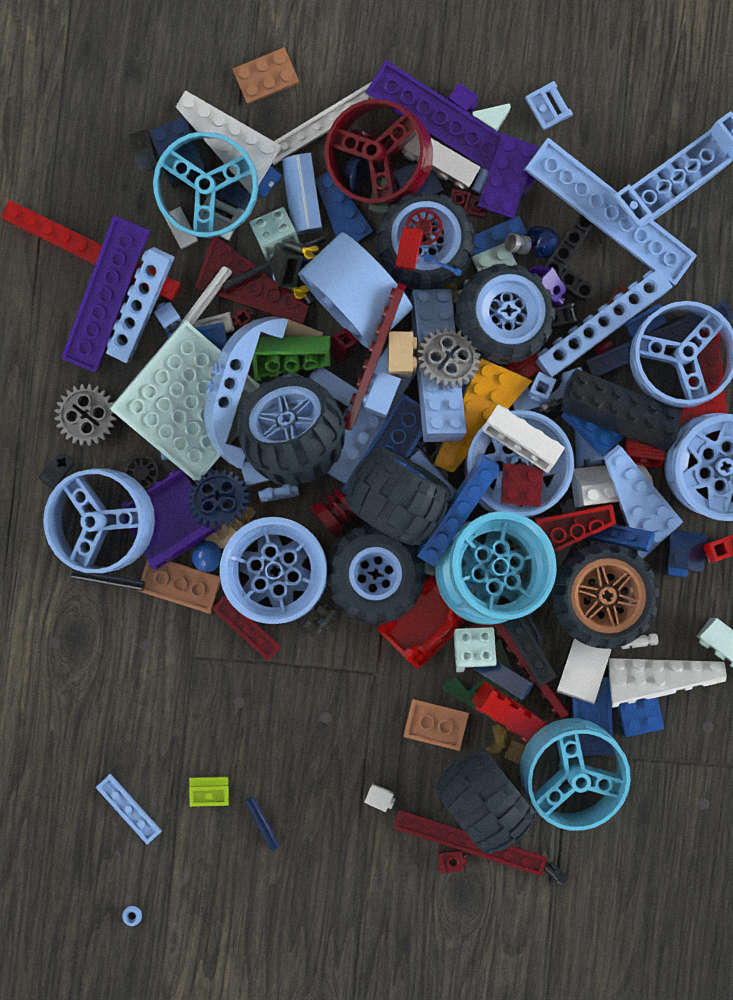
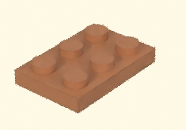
(266, 76)
(435, 724)

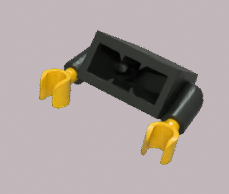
(287, 264)

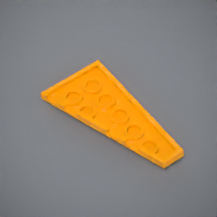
(488, 388)

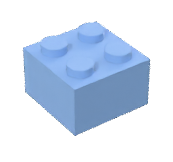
(382, 394)

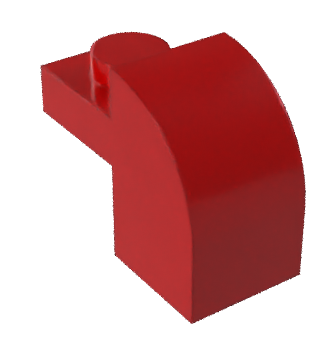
(719, 549)

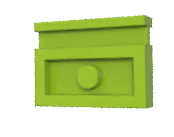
(209, 791)

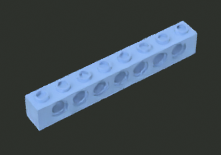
(658, 285)

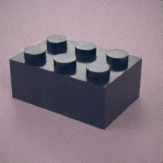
(165, 136)

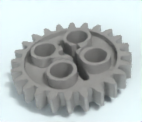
(434, 347)
(75, 428)

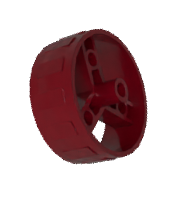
(377, 152)

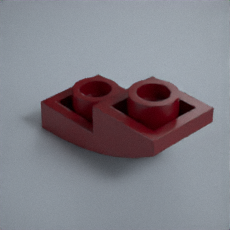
(468, 203)

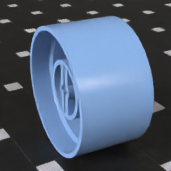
(352, 288)

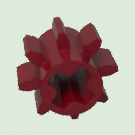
(240, 315)

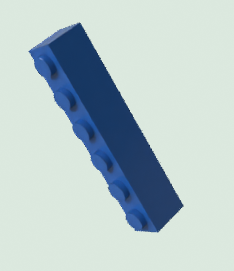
(459, 509)

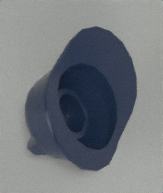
(356, 172)

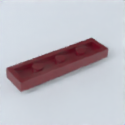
(247, 629)

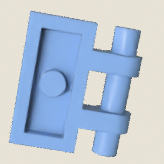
(283, 492)

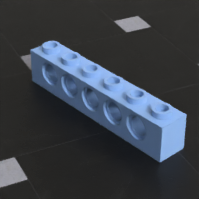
(162, 263)

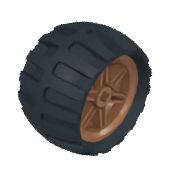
(582, 620)

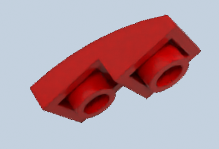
(409, 248)

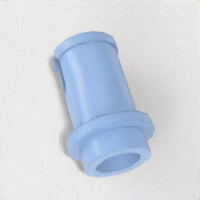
(480, 181)

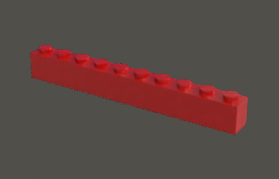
(72, 242)

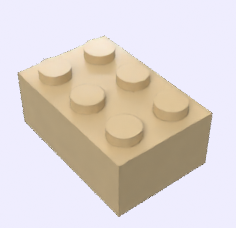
(400, 354)

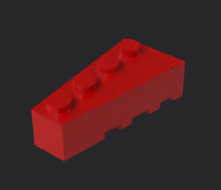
(575, 525)
(507, 712)

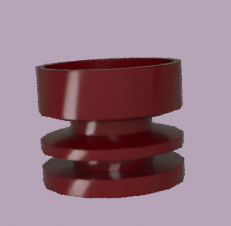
(334, 513)

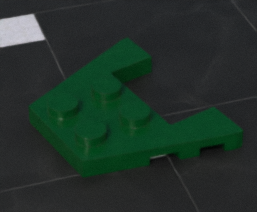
(458, 690)

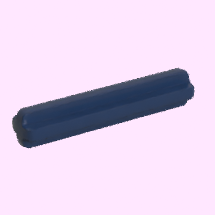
(262, 823)

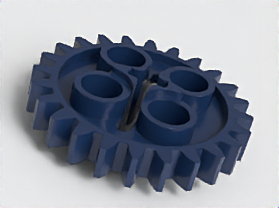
(218, 514)

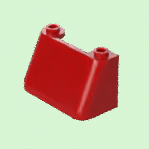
(424, 627)

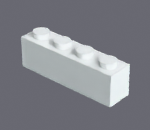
(445, 163)
(523, 438)

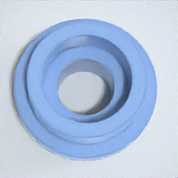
(127, 920)

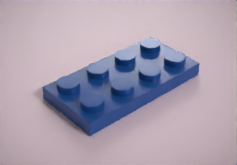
(599, 714)

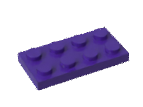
(507, 176)

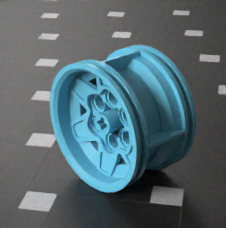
(534, 554)

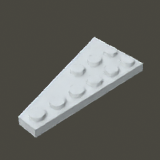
(656, 678)

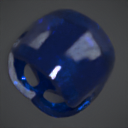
(544, 239)

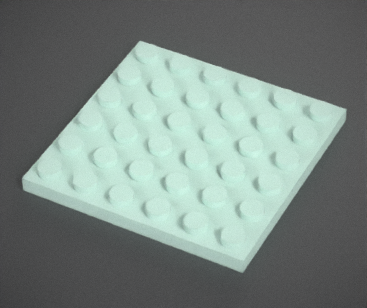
(169, 401)

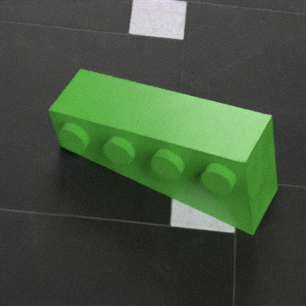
(290, 354)

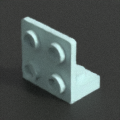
(273, 229)
(474, 648)

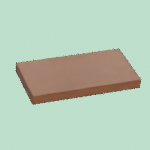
(182, 585)

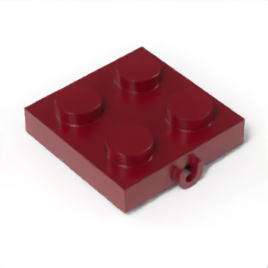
(521, 485)

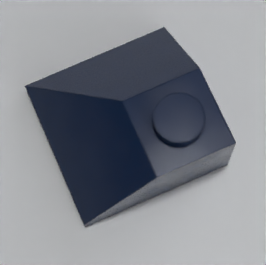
(686, 550)

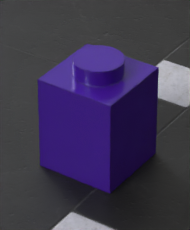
(464, 98)

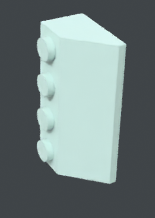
(718, 637)

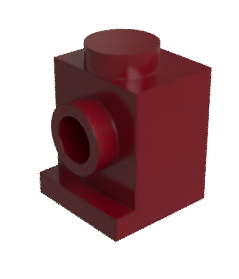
(343, 345)
(444, 858)

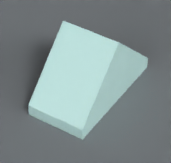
(493, 116)

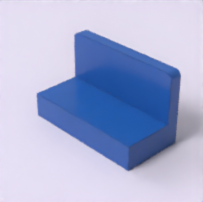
(633, 324)

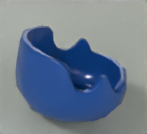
(206, 556)

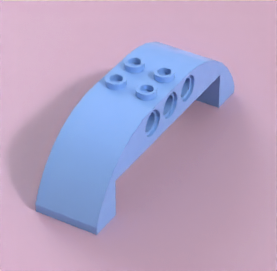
(679, 174)
(240, 349)

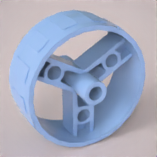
(683, 354)
(99, 520)

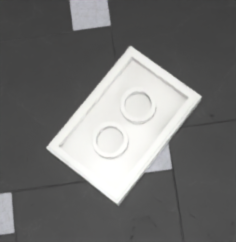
(583, 671)

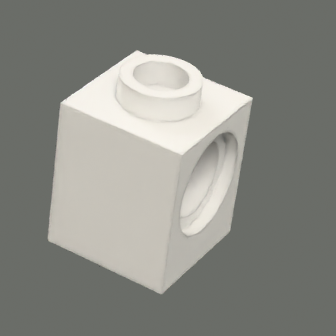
(380, 797)

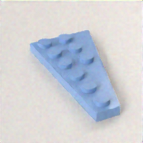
(639, 499)

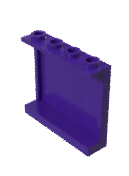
(174, 525)

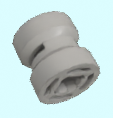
(518, 244)

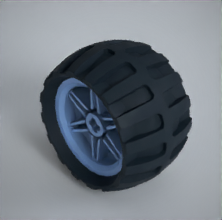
(291, 430)

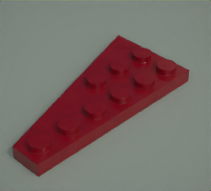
(257, 292)

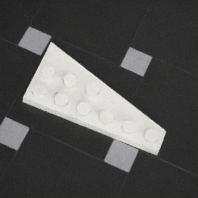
(210, 119)

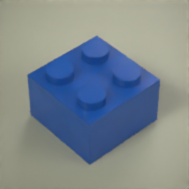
(640, 716)

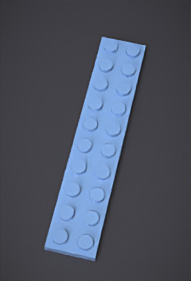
(596, 203)

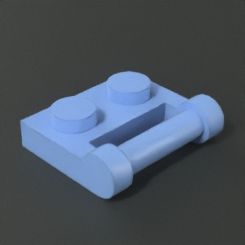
(543, 108)

